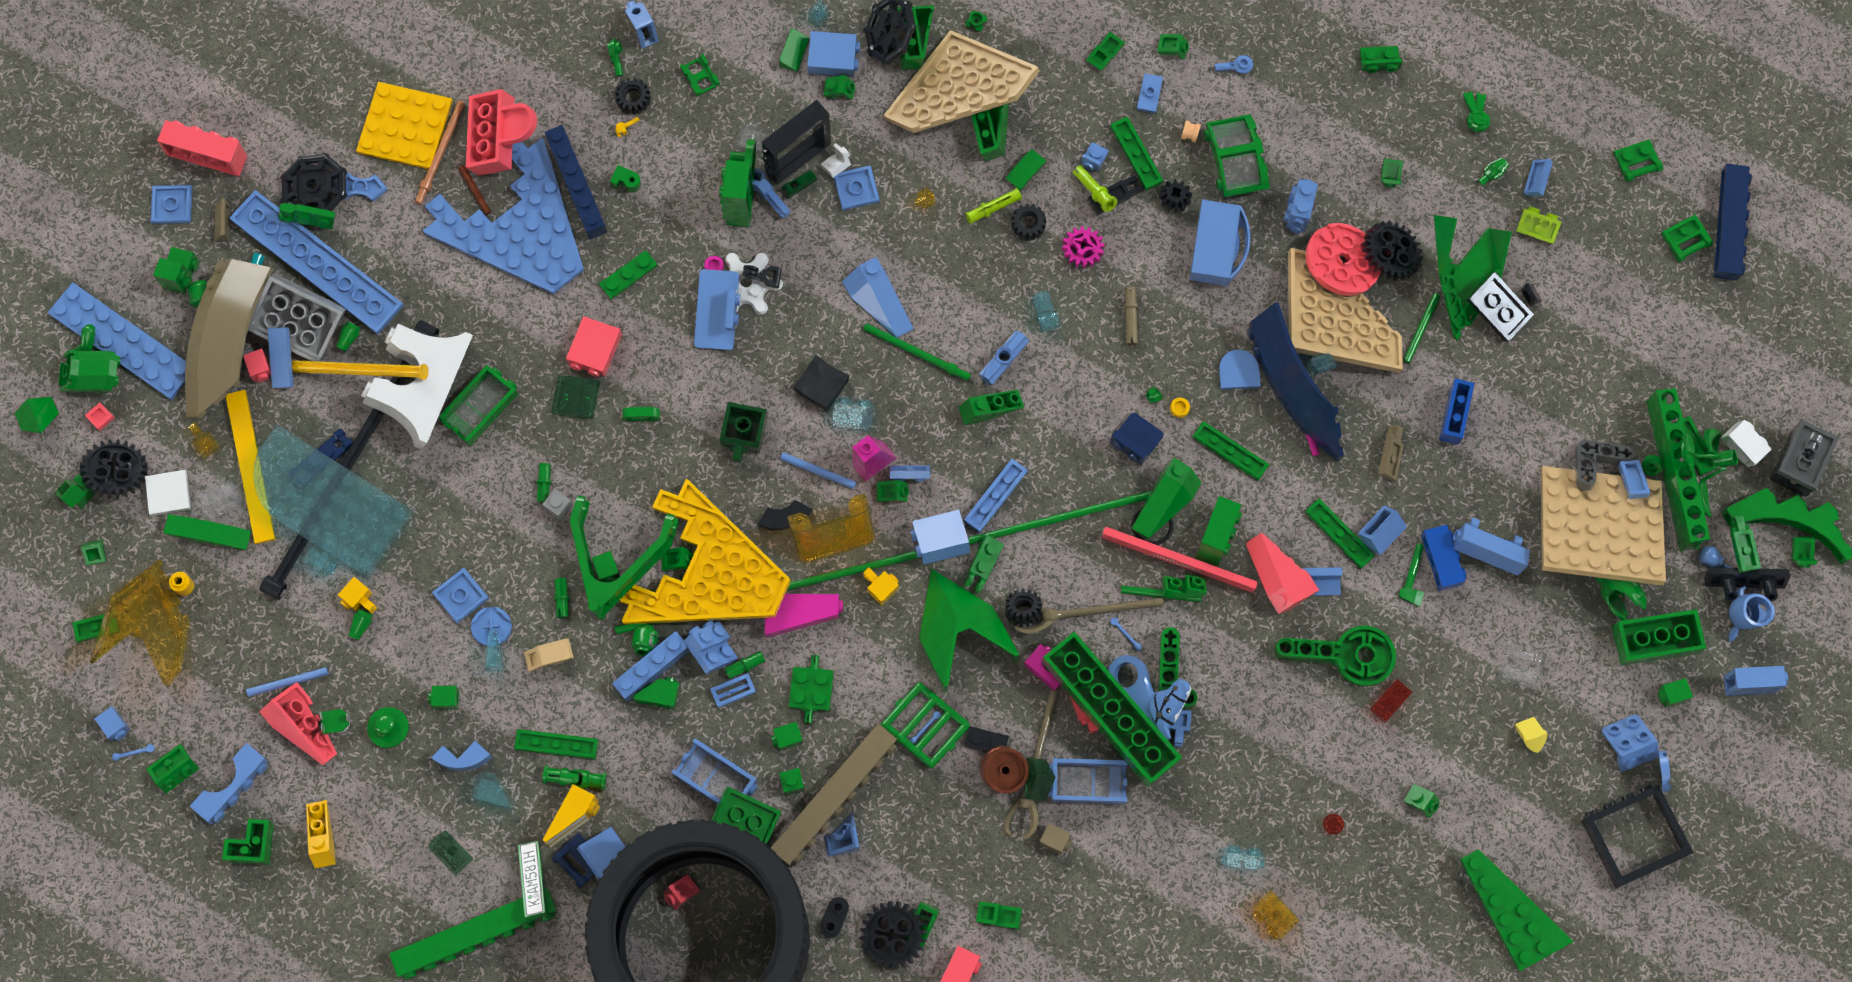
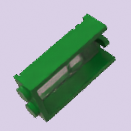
(479, 404)

